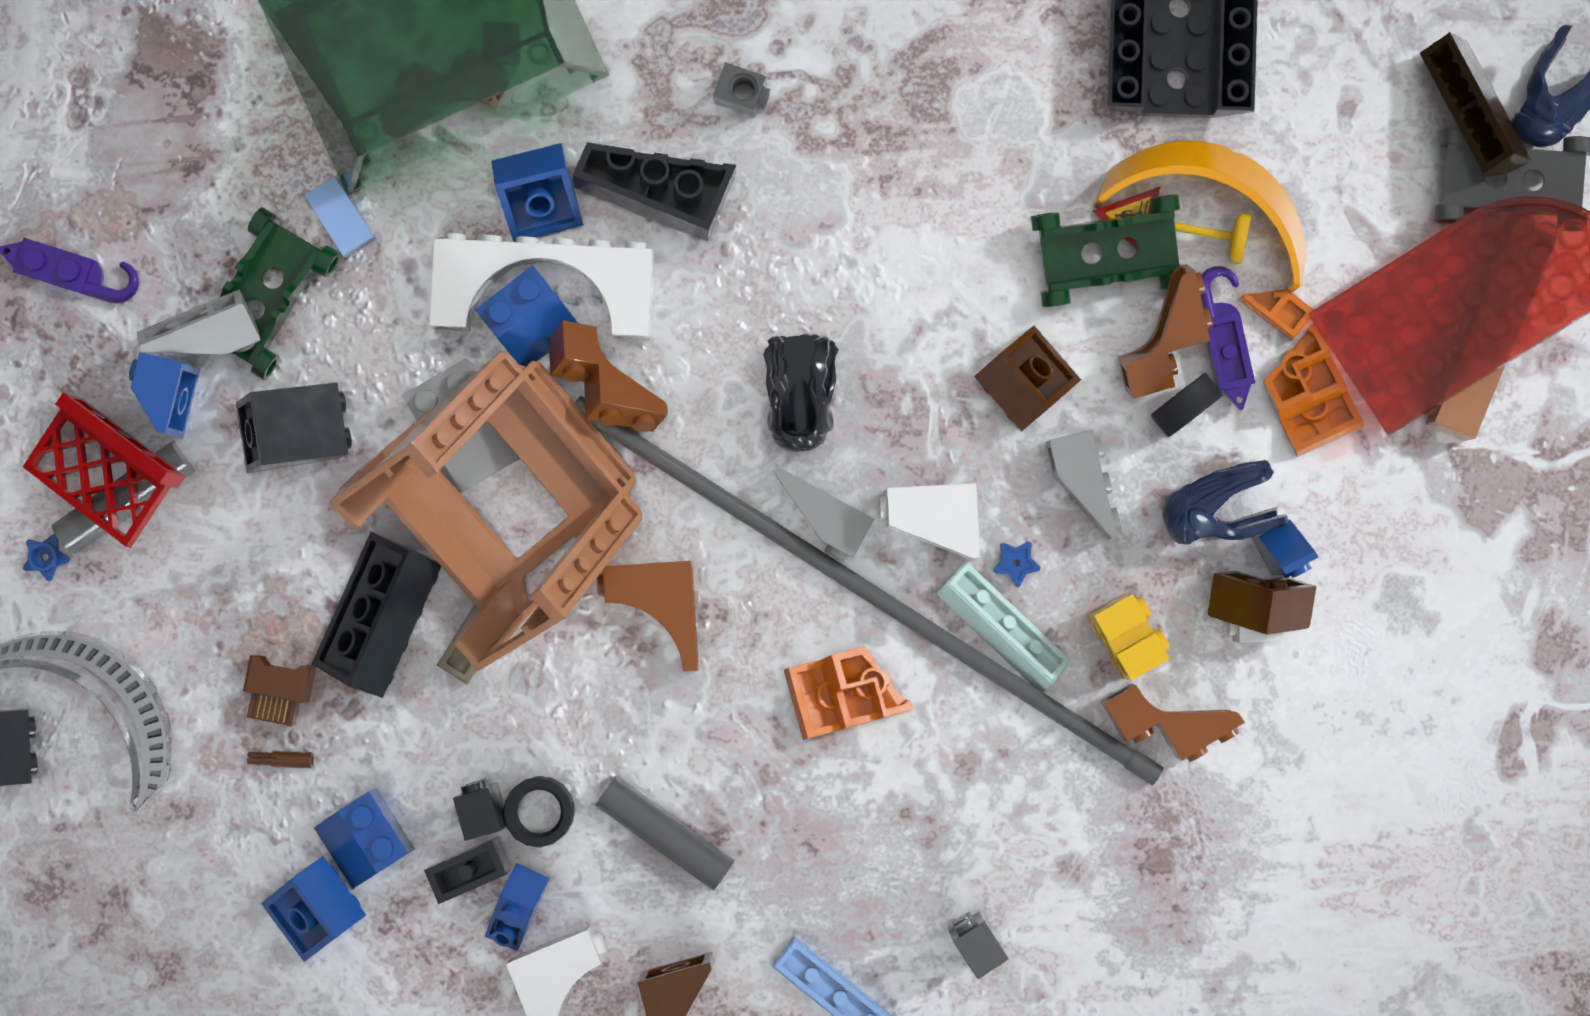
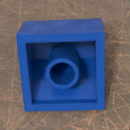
(537, 192)
(525, 316)
(164, 391)
(364, 838)
(313, 908)

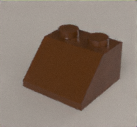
(1027, 378)
(674, 986)

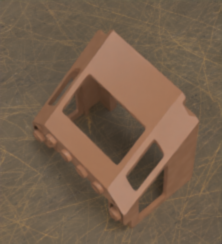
(561, 453)

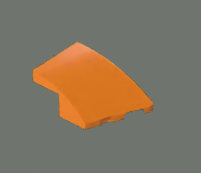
(1311, 395)
(842, 693)

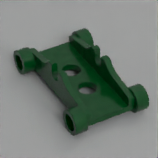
(1063, 247)
(296, 260)

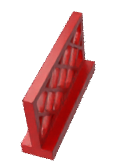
(111, 440)

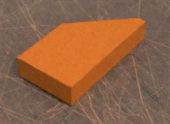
(1280, 310)

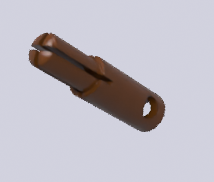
(282, 759)

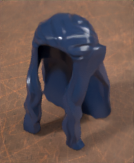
(1545, 117)
(1192, 508)

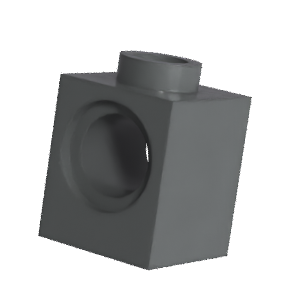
(733, 76)

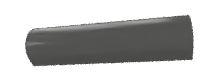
(78, 531)
(664, 832)

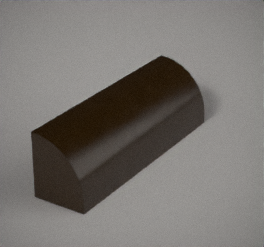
(1474, 105)

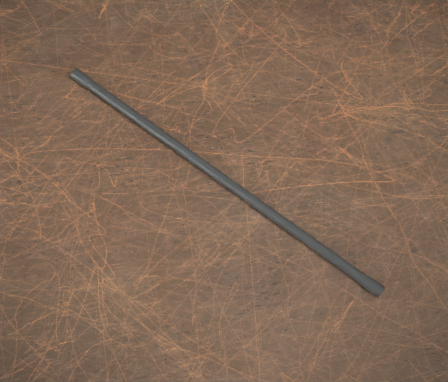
(1131, 759)

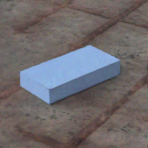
(339, 217)

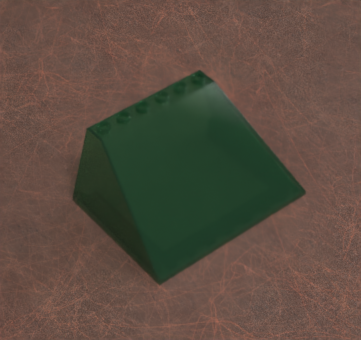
(405, 64)

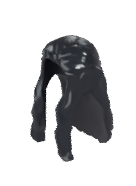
(800, 389)

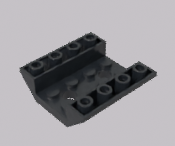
(1208, 45)

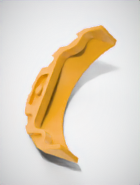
(1227, 169)

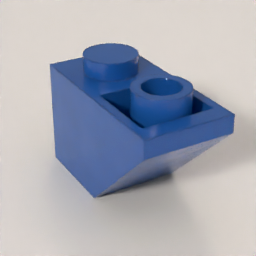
(1285, 551)
(516, 907)

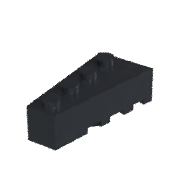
(660, 187)

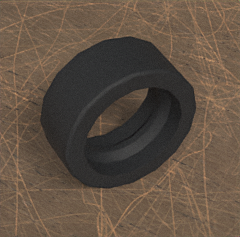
(1187, 405)
(512, 820)

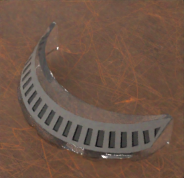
(119, 686)

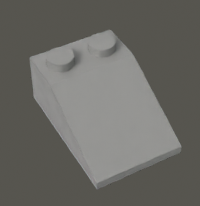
(484, 451)

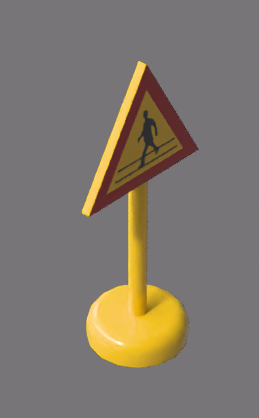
(1141, 205)

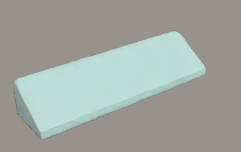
(1003, 627)

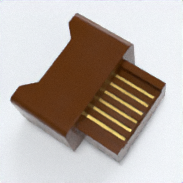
(277, 690)

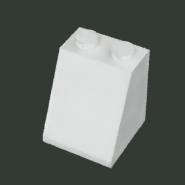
(936, 515)

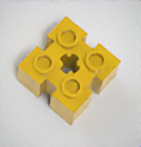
(1128, 636)

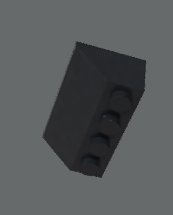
(376, 615)

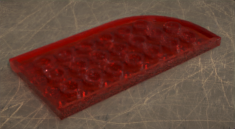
(1460, 305)

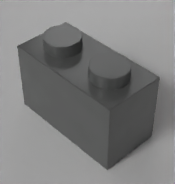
(977, 944)

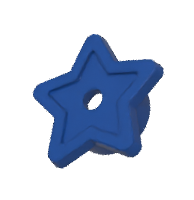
(36, 562)
(1006, 565)

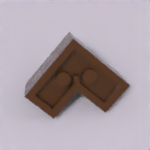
(1261, 604)

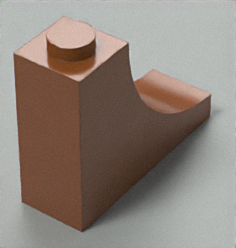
(664, 593)

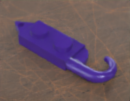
(67, 270)
(1227, 342)

